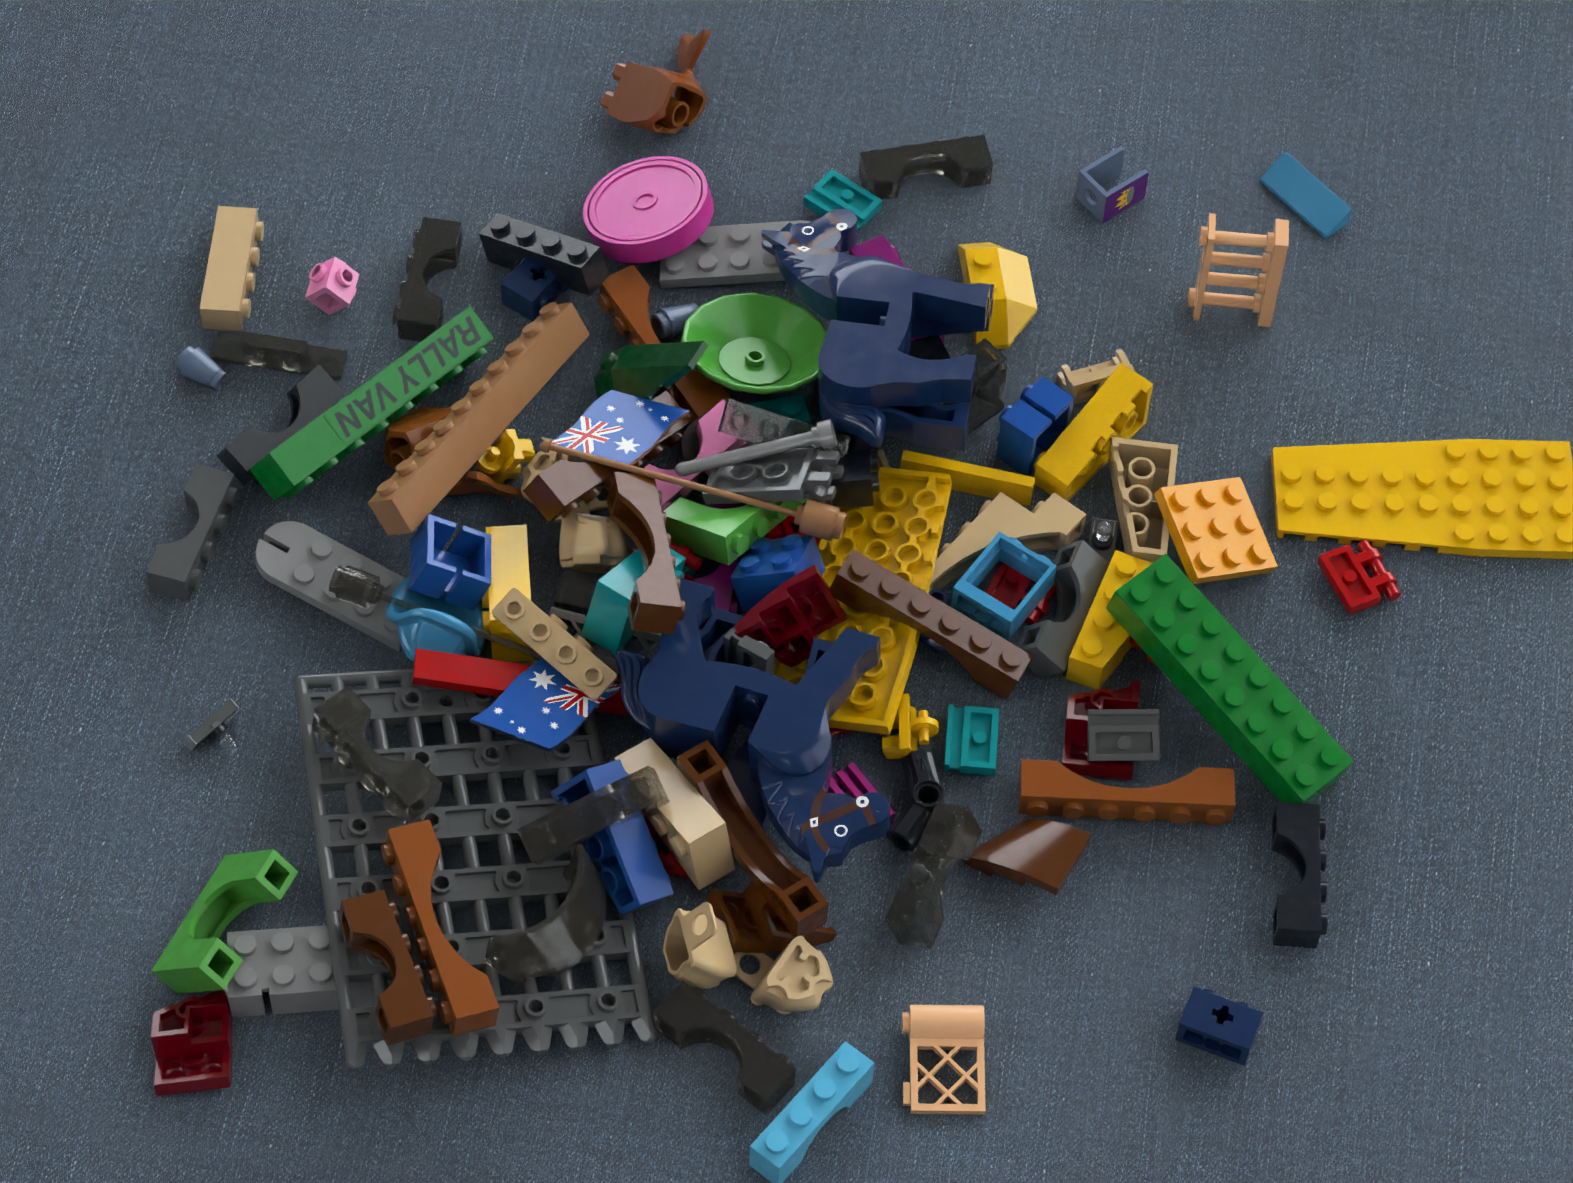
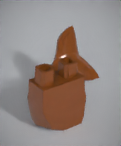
(658, 97)
(416, 426)

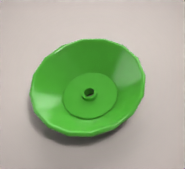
(756, 342)

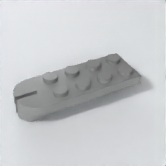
(724, 257)
(303, 565)

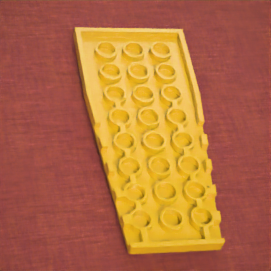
(1433, 493)
(904, 537)

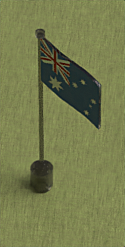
(534, 709)

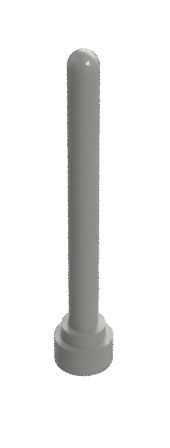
(820, 435)

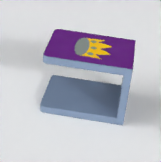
(1115, 200)

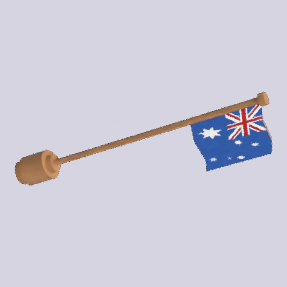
(625, 428)

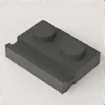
(748, 652)
(1123, 735)

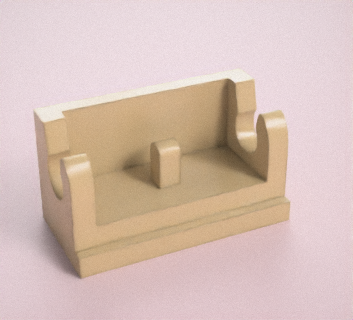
(1086, 381)

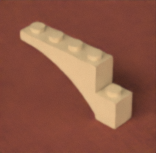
(1043, 529)

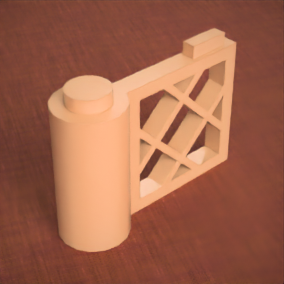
(939, 1030)

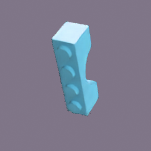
(788, 1136)

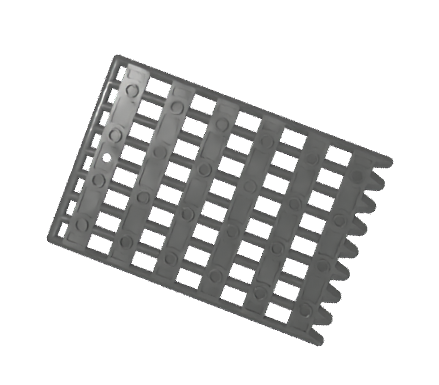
(529, 1013)

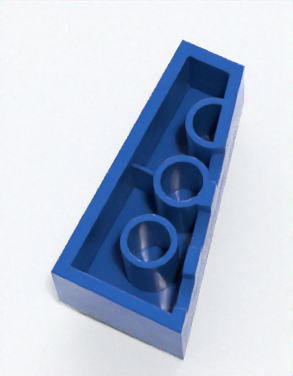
(623, 851)

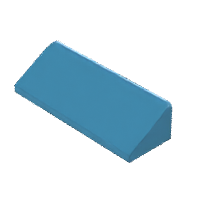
(1306, 195)

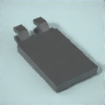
(779, 477)

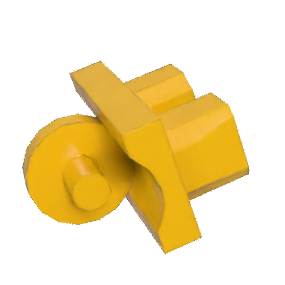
(505, 455)
(910, 730)

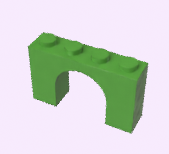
(721, 532)
(196, 955)

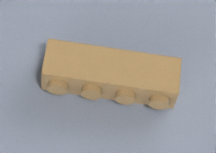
(230, 268)

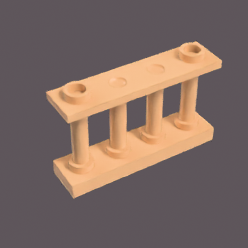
(1266, 283)

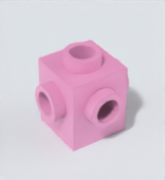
(332, 285)

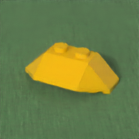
(1013, 289)

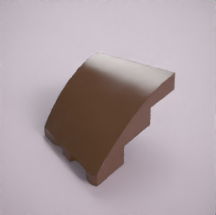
(1033, 852)
(754, 924)

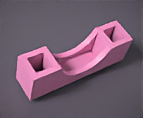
(710, 443)

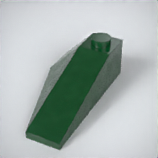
(646, 367)

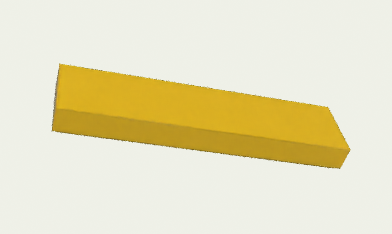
(973, 478)

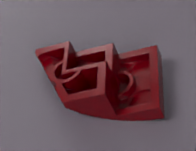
(793, 616)
(1076, 731)
(193, 1044)

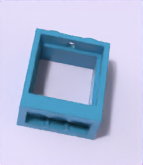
(990, 611)

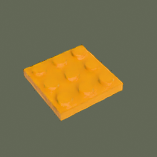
(1215, 530)

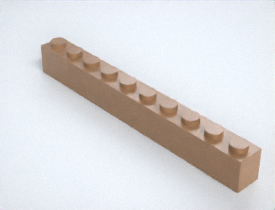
(478, 419)

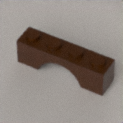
(372, 928)

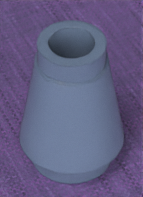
(670, 321)
(200, 367)

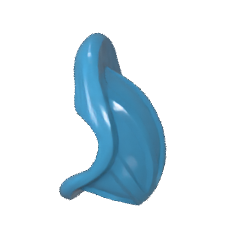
(435, 625)

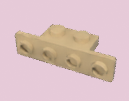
(554, 644)

